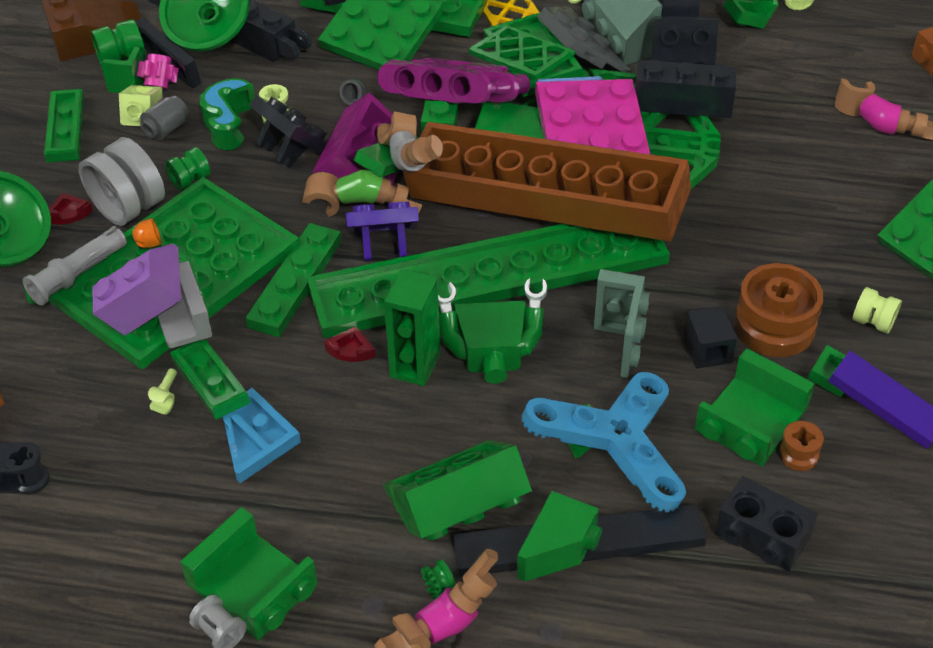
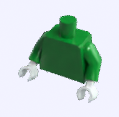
(492, 334)

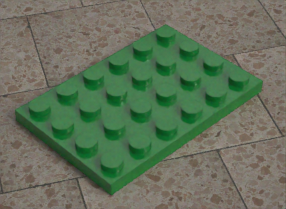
(221, 239)

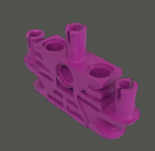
(451, 80)

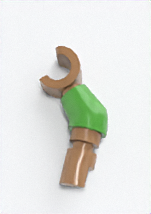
(354, 188)

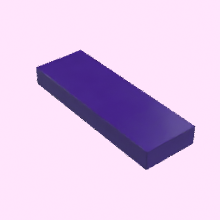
(885, 398)

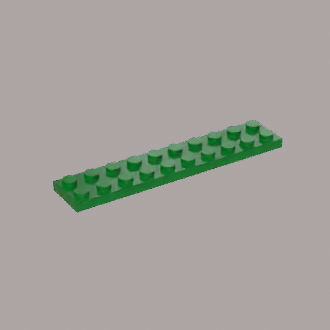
(483, 271)

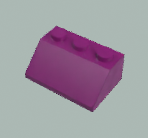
(353, 132)

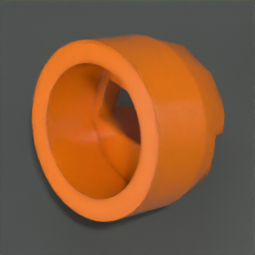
(147, 234)

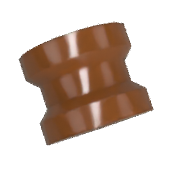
(792, 451)

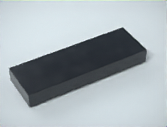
(157, 43)

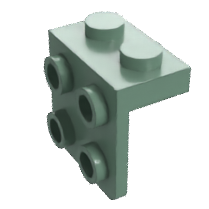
(619, 311)

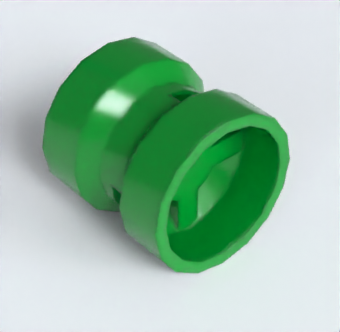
(187, 168)

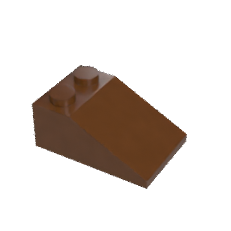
(74, 19)

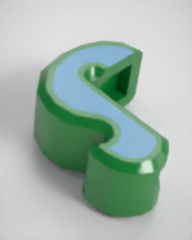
(220, 111)

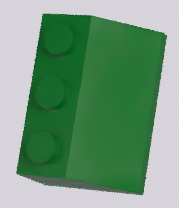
(459, 488)

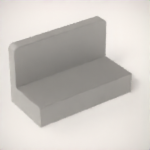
(188, 318)

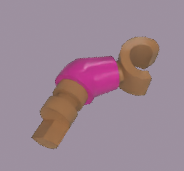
(879, 112)
(447, 613)

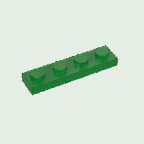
(289, 284)

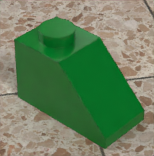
(558, 537)

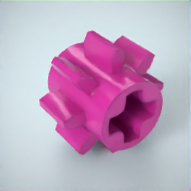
(157, 71)

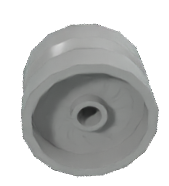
(121, 181)

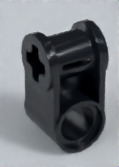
(16, 465)

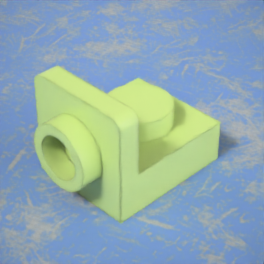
(135, 101)

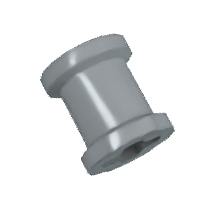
(217, 622)

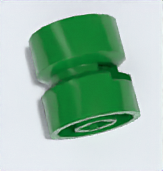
(117, 42)

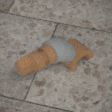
(407, 151)

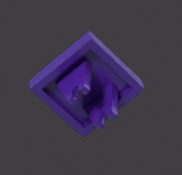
(397, 217)

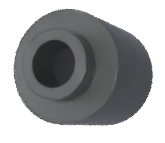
(164, 117)

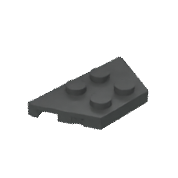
(578, 35)

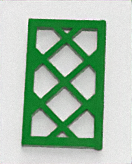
(520, 66)

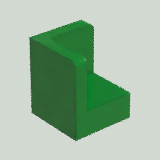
(122, 74)

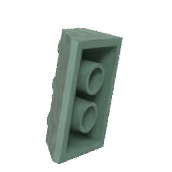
(625, 25)

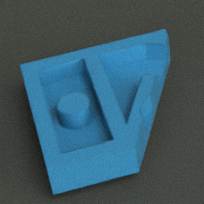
(257, 436)

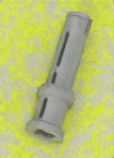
(62, 272)

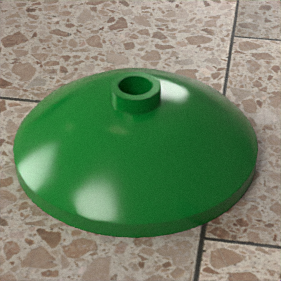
(189, 26)
(23, 220)

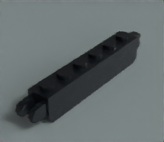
(269, 33)

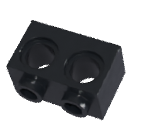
(767, 519)

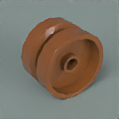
(778, 310)

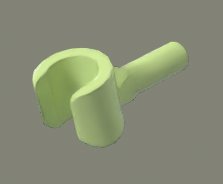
(161, 397)

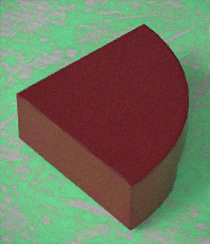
(69, 209)
(350, 346)

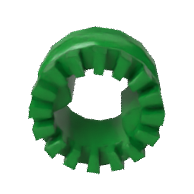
(437, 578)

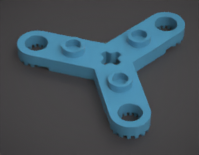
(597, 429)

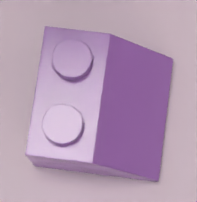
(139, 289)

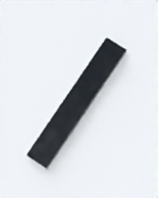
(621, 536)

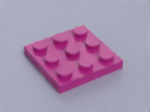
(592, 113)

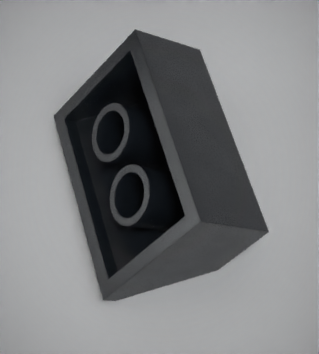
(685, 88)

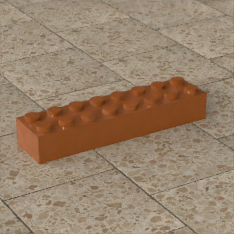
(554, 181)

